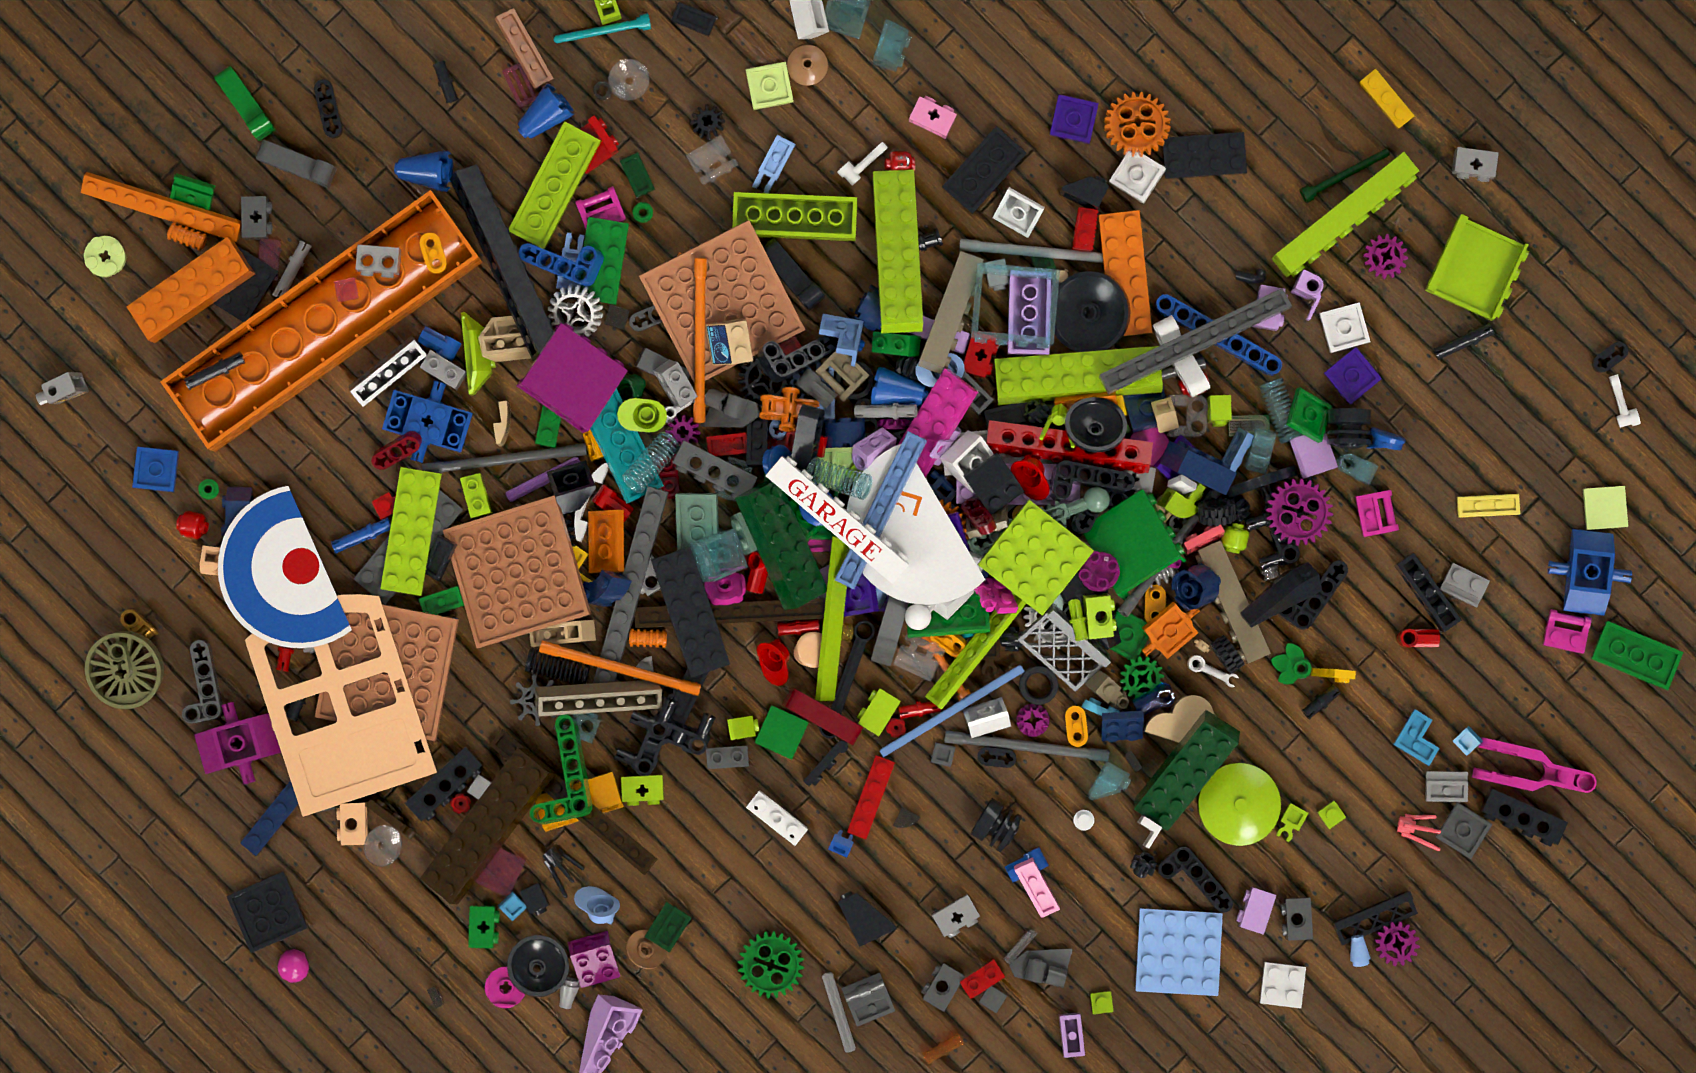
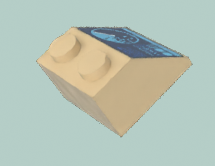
(729, 342)

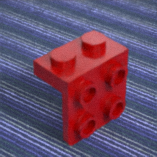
(607, 146)

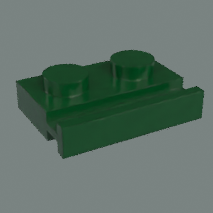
(667, 927)

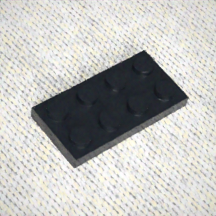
(1204, 155)
(984, 170)

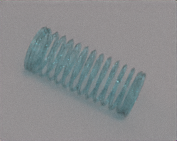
(1265, 389)
(658, 457)
(860, 486)

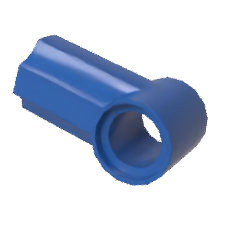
(443, 345)
(1038, 857)

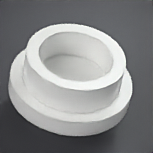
(1083, 820)

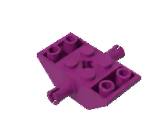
(218, 748)

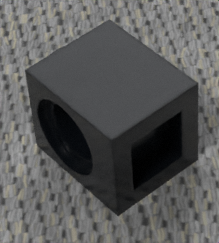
(535, 899)

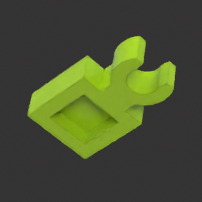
(1293, 819)

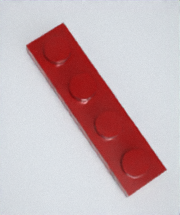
(871, 797)

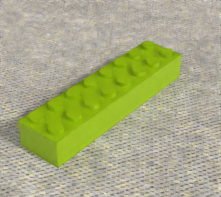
(1344, 215)
(897, 251)
(1066, 375)

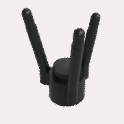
(553, 858)

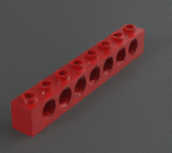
(1059, 439)

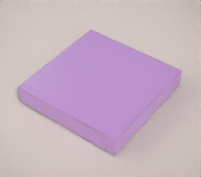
(1313, 456)

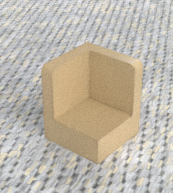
(1165, 415)

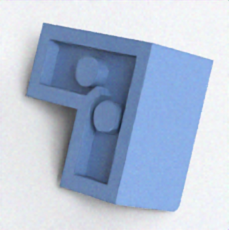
(848, 332)

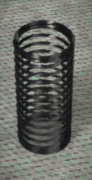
(528, 668)

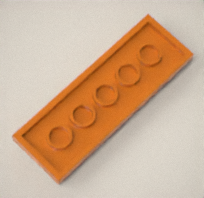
(1126, 264)

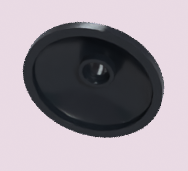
(1099, 416)
(539, 952)

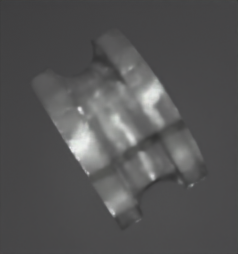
(1270, 573)

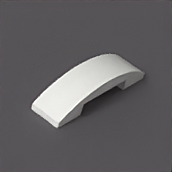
(580, 525)

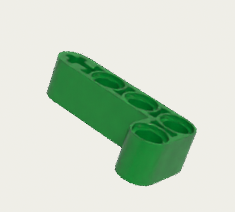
(244, 103)

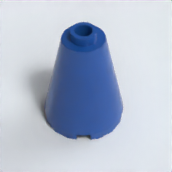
(545, 112)
(427, 170)
(895, 388)

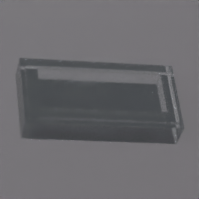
(1019, 946)

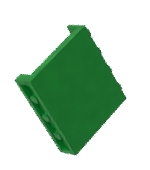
(1137, 539)

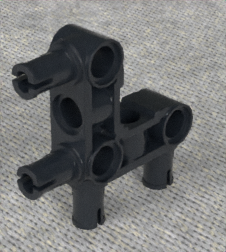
(1280, 545)
(674, 733)

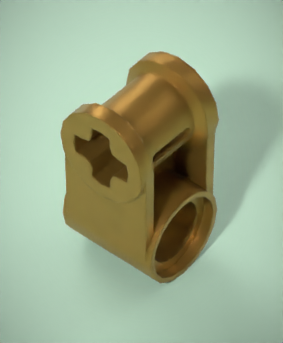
(140, 626)

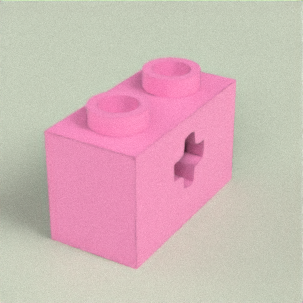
(937, 126)

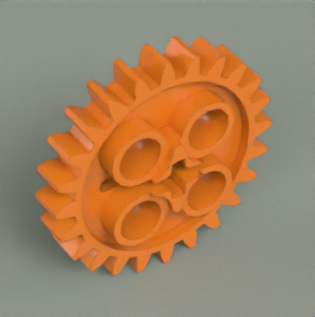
(1140, 141)

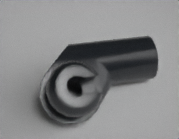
(1258, 277)

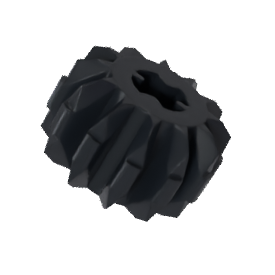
(699, 123)
(907, 367)

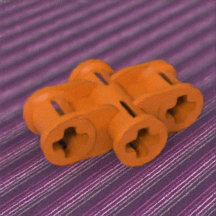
(784, 407)

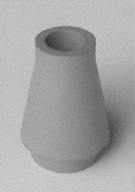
(568, 992)

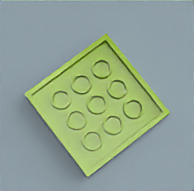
(1035, 557)

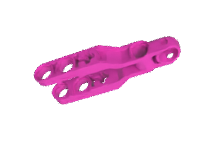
(1553, 774)

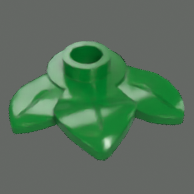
(1288, 664)

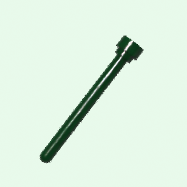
(1309, 192)

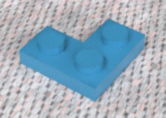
(1411, 739)

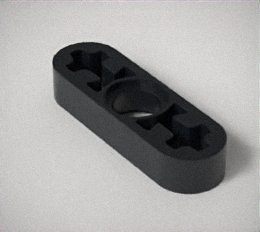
(337, 122)

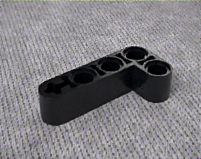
(793, 276)
(802, 355)
(807, 436)
(1093, 479)
(1322, 597)
(1199, 881)

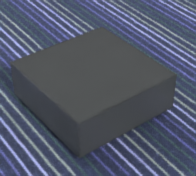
(943, 754)
(992, 999)

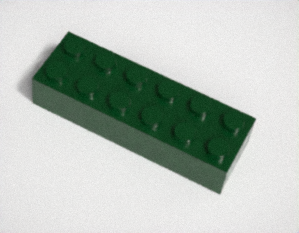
(781, 544)
(1187, 770)

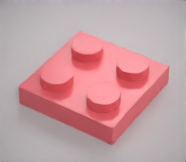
(1196, 542)

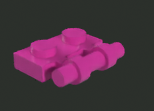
(998, 598)

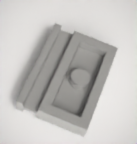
(1464, 585)
(1446, 786)

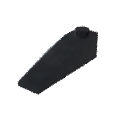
(1076, 590)
(1286, 591)

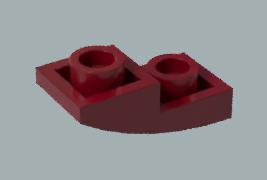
(669, 477)

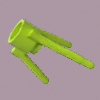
(1058, 417)

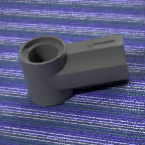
(811, 385)

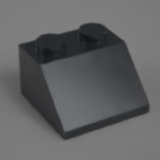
(1086, 192)
(993, 483)
(571, 486)

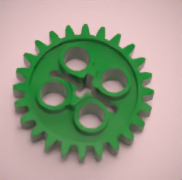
(764, 982)

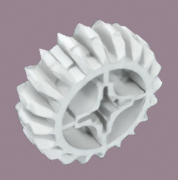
(582, 315)

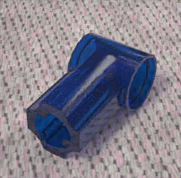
(1152, 701)

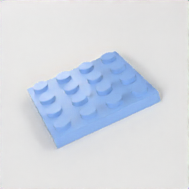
(1178, 952)

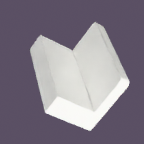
(1153, 827)

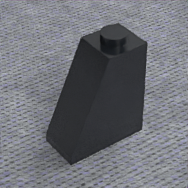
(864, 919)

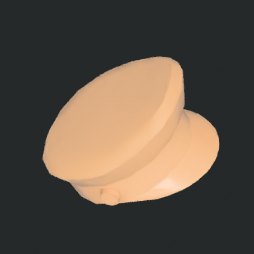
(808, 649)

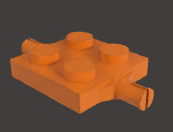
(1169, 630)

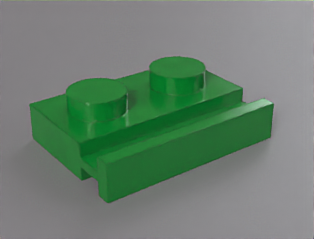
(192, 191)

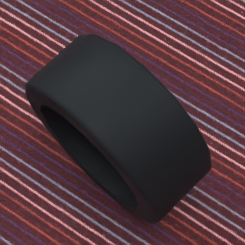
(869, 383)
(1023, 683)

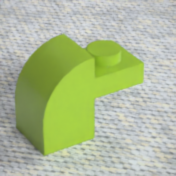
(1181, 505)

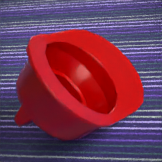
(1031, 477)
(773, 661)

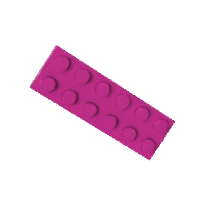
(940, 414)

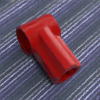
(608, 500)
(758, 574)
(1420, 638)

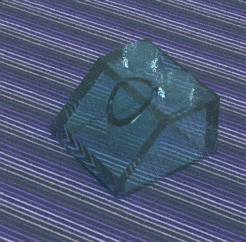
(847, 16)
(891, 46)
(718, 555)
(1109, 782)

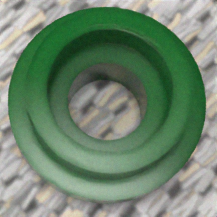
(642, 219)
(215, 489)

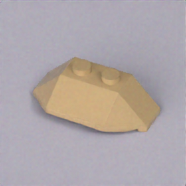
(502, 340)

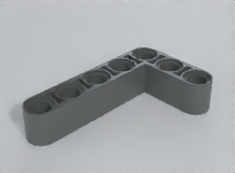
(889, 631)

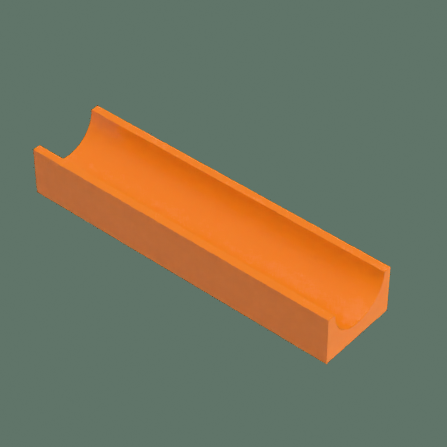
(312, 332)

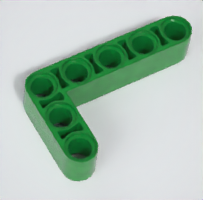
(570, 776)

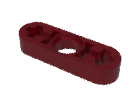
(400, 443)
(978, 516)

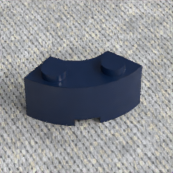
(234, 502)
(606, 588)

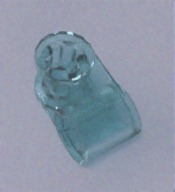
(1360, 468)

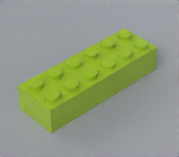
(797, 215)

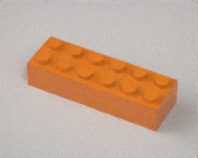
(190, 290)

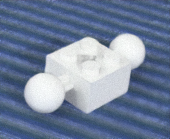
(919, 615)

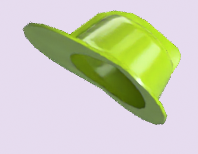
(642, 415)

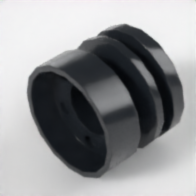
(1349, 427)
(996, 825)

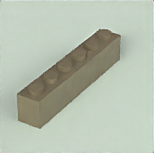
(950, 313)
(1233, 601)
(597, 698)

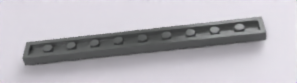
(1195, 341)
(636, 571)

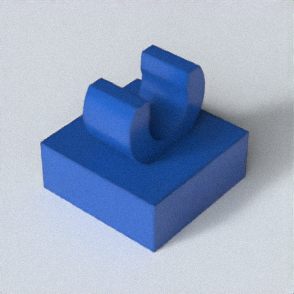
(841, 845)

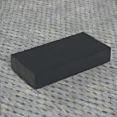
(693, 19)
(440, 557)

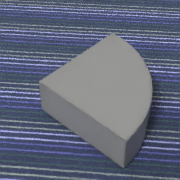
(646, 664)

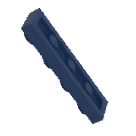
(271, 820)

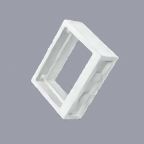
(777, 817)

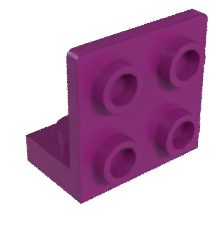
(593, 959)

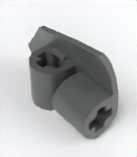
(729, 410)
(1043, 966)

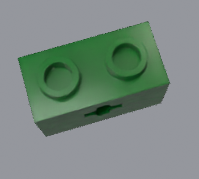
(896, 344)
(477, 937)

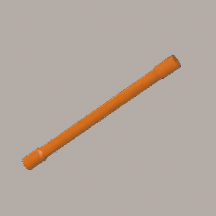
(700, 274)
(559, 651)

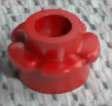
(896, 722)
(460, 798)

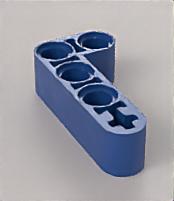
(558, 263)

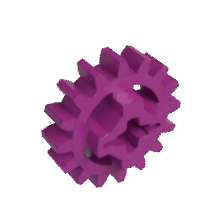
(1393, 260)
(1405, 941)

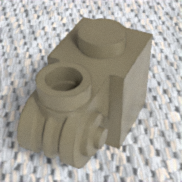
(1108, 690)

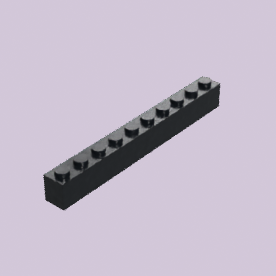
(503, 258)

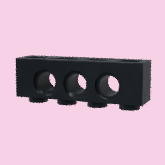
(1427, 592)
(417, 802)
(1554, 826)

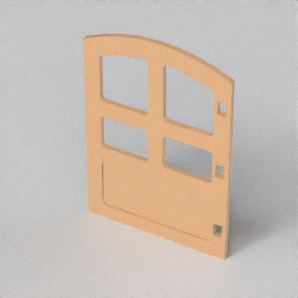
(356, 752)

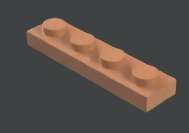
(524, 48)

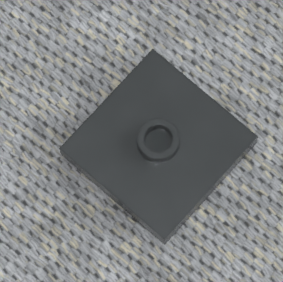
(1463, 830)

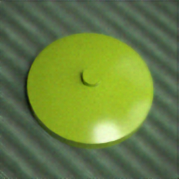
(1239, 804)

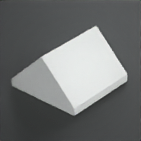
(1018, 212)
(987, 717)

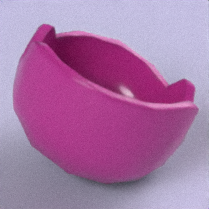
(293, 966)

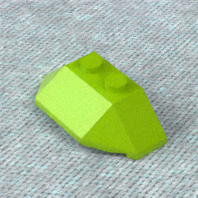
(477, 367)

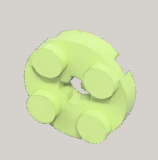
(110, 266)

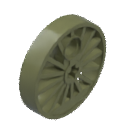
(125, 661)

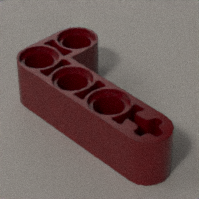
(822, 716)

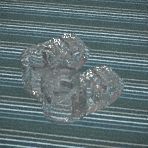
(1191, 416)

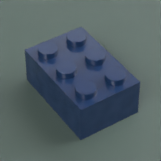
(1198, 466)

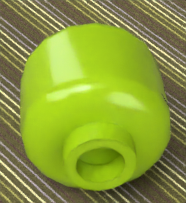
(1235, 538)

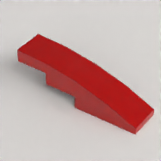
(735, 444)

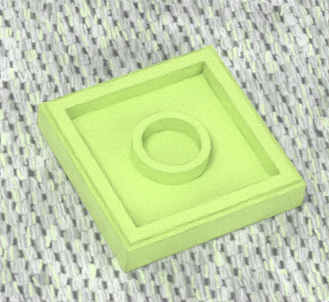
(769, 85)
(1605, 507)

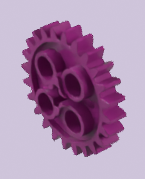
(1293, 530)

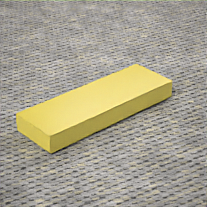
(1488, 505)

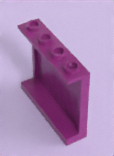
(573, 377)

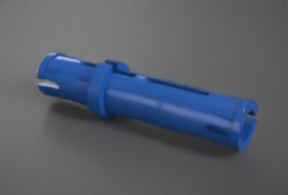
(361, 535)

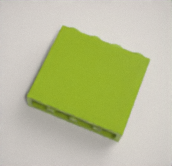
(1477, 268)

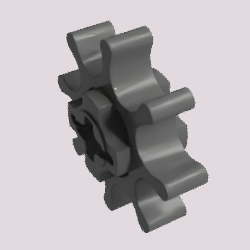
(523, 700)

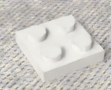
(1137, 176)
(1344, 327)
(1282, 985)

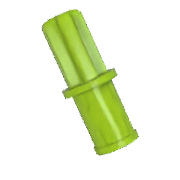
(1077, 620)

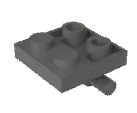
(868, 999)

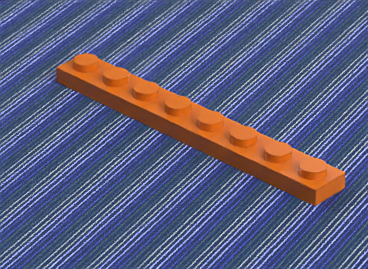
(161, 206)

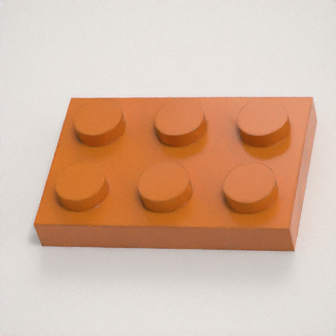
(606, 540)

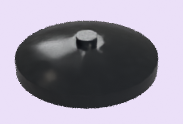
(1091, 312)

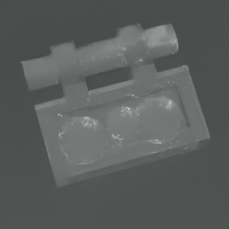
(707, 155)
(916, 662)

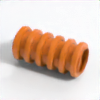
(187, 236)
(650, 638)

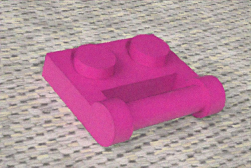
(609, 212)
(1370, 515)
(1565, 638)

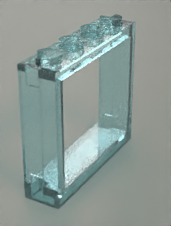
(1016, 271)

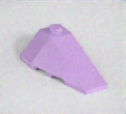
(606, 1028)

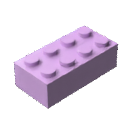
(1028, 313)

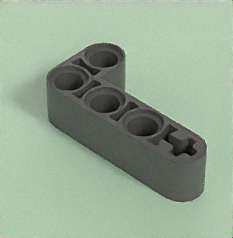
(296, 164)
(201, 680)

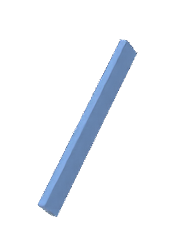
(884, 503)
(951, 710)

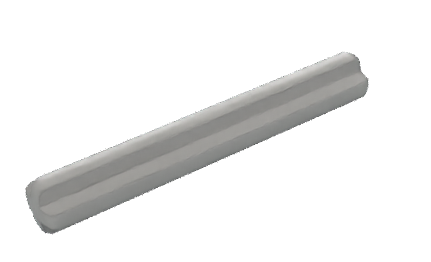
(838, 1012)

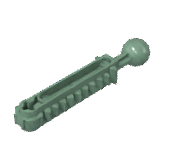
(1095, 500)

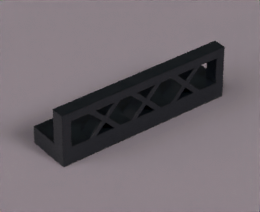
(1373, 910)

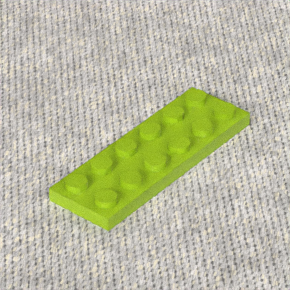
(554, 185)
(411, 531)

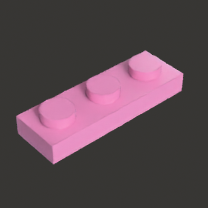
(1036, 887)

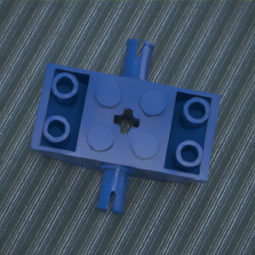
(409, 412)
(1591, 592)

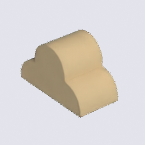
(1179, 720)

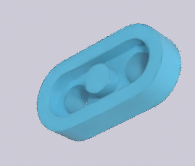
(1094, 706)

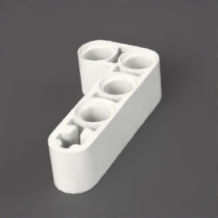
(1188, 368)

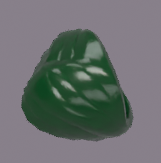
(631, 387)

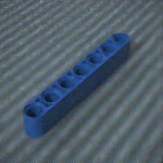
(1246, 345)

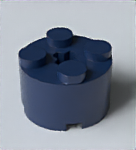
(869, 309)
(844, 433)
(1196, 586)

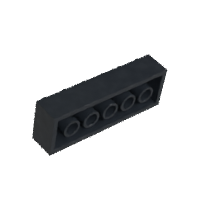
(690, 611)

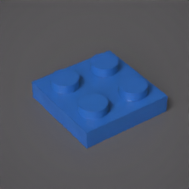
(155, 469)

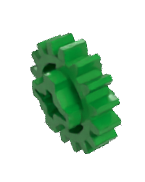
(1148, 670)

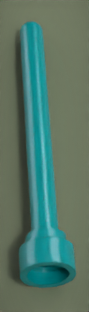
(641, 22)

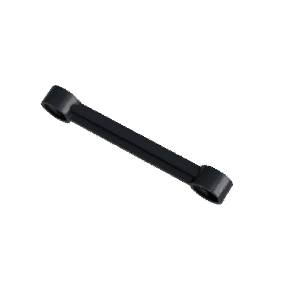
(849, 671)

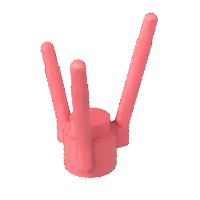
(1407, 825)

